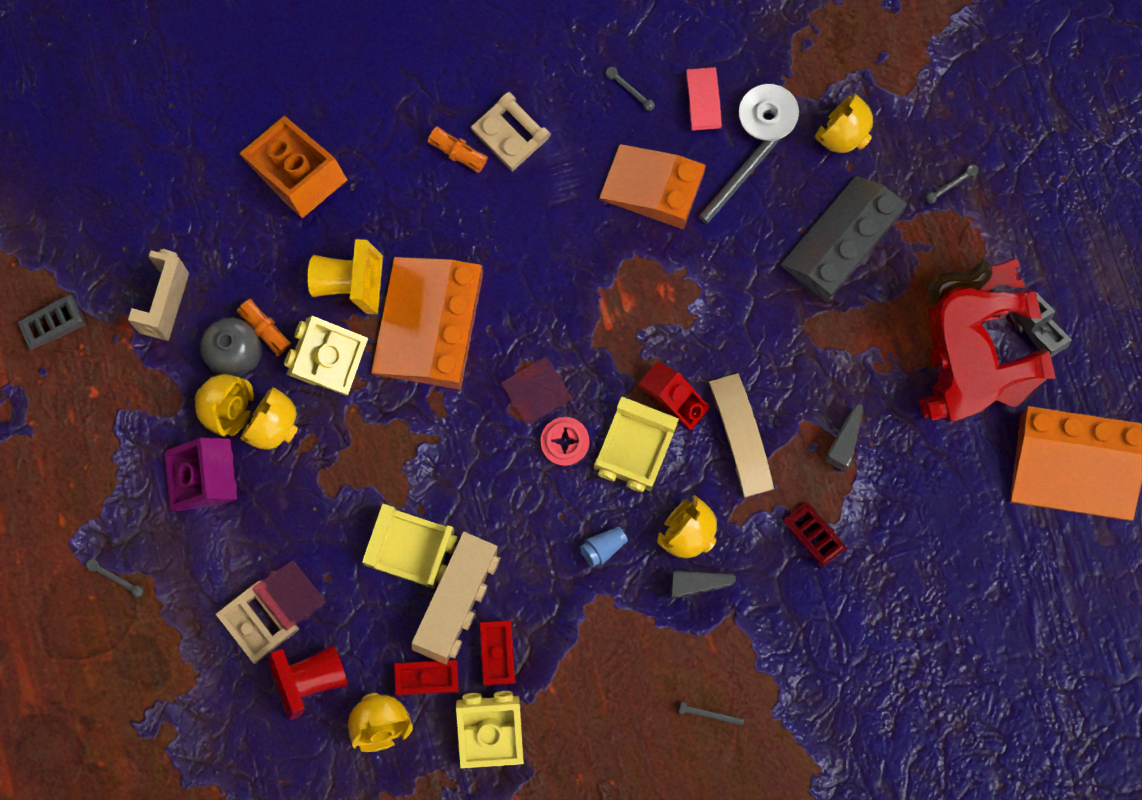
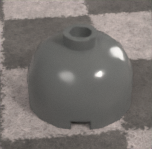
(230, 347)

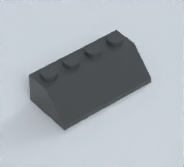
(844, 236)

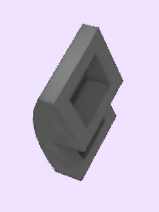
(1045, 331)

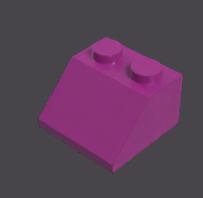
(200, 474)

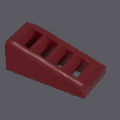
(830, 536)

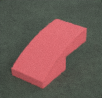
(703, 99)

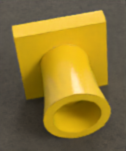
(355, 277)

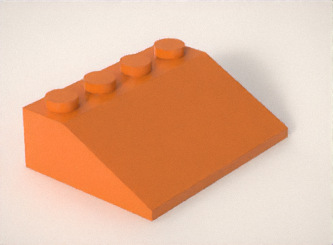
(428, 321)
(1078, 463)

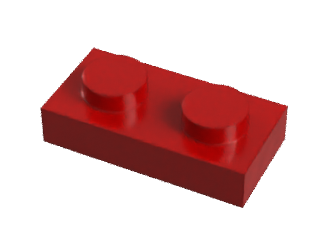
(497, 653)
(426, 678)

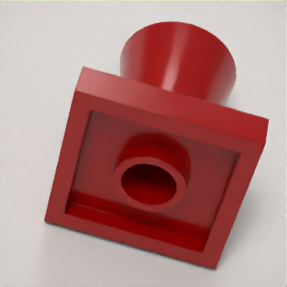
(305, 677)

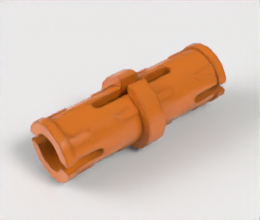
(457, 149)
(264, 327)

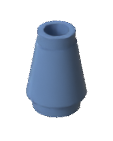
(603, 546)

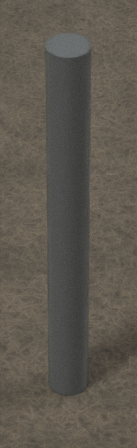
(737, 180)

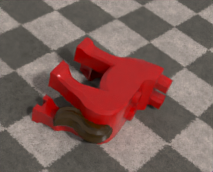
(965, 352)

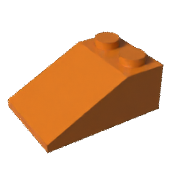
(294, 166)
(653, 184)

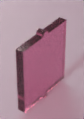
(536, 391)
(289, 595)

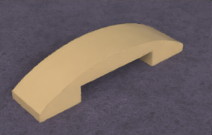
(742, 435)

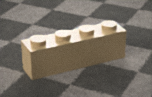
(455, 597)

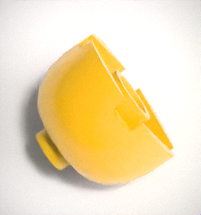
(847, 126)
(223, 403)
(271, 422)
(690, 529)
(377, 722)

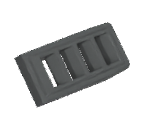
(66, 327)
(843, 447)
(693, 583)

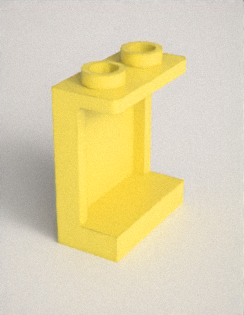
(635, 445)
(409, 547)

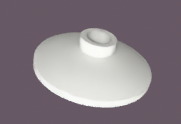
(773, 100)

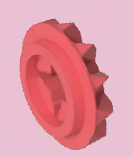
(554, 431)

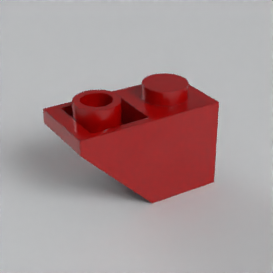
(674, 395)

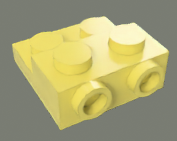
(325, 355)
(489, 730)

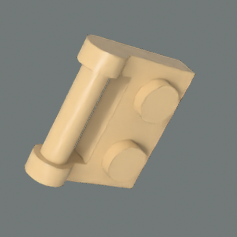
(503, 138)
(249, 629)

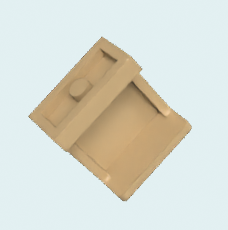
(166, 302)

